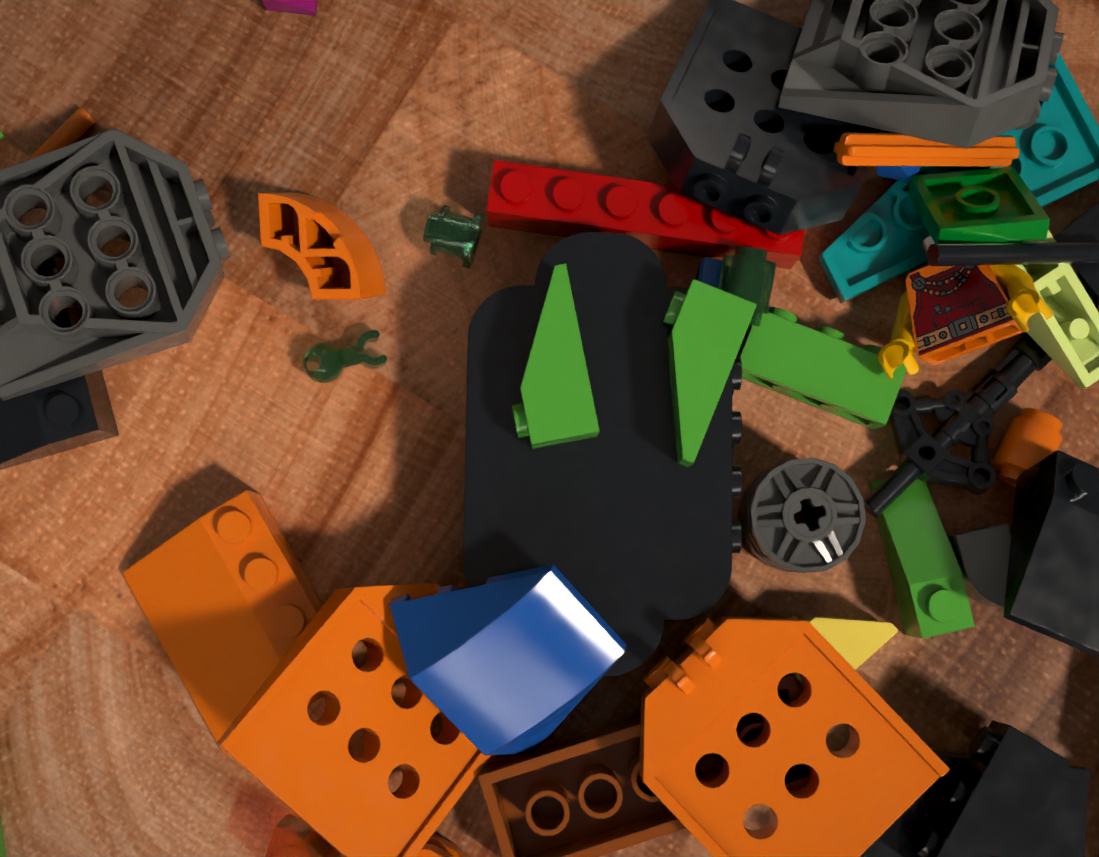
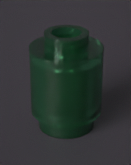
(749, 277)

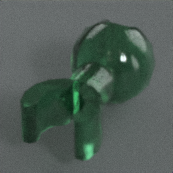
(334, 359)

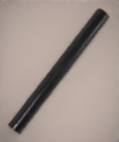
(1012, 253)

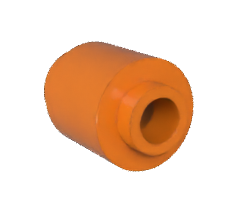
(1026, 442)

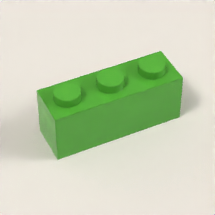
(819, 369)

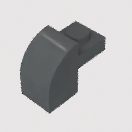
(984, 562)

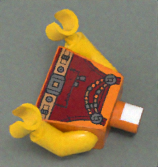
(957, 312)

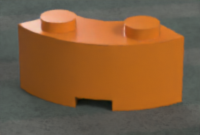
(323, 244)

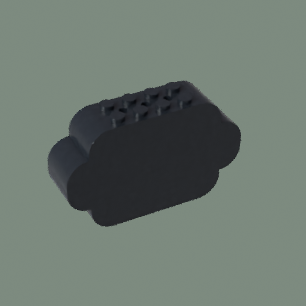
(610, 508)

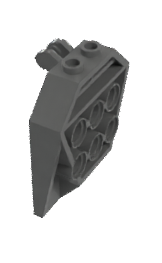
(926, 65)
(168, 256)

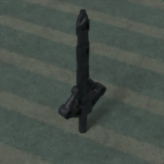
(961, 420)

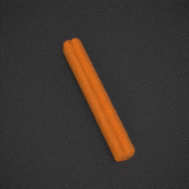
(905, 150)

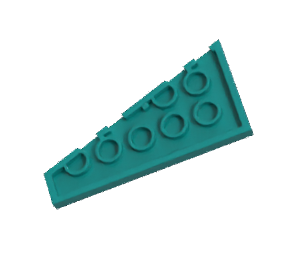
(1054, 161)

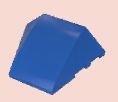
(506, 655)

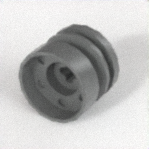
(792, 547)

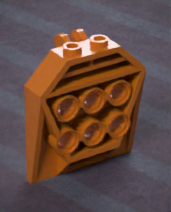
(735, 672)
(310, 761)

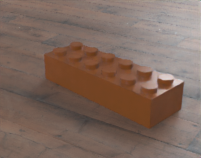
(589, 793)

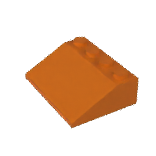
(226, 604)

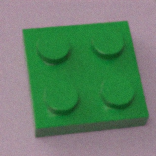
(978, 207)

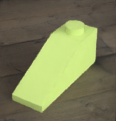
(1073, 330)

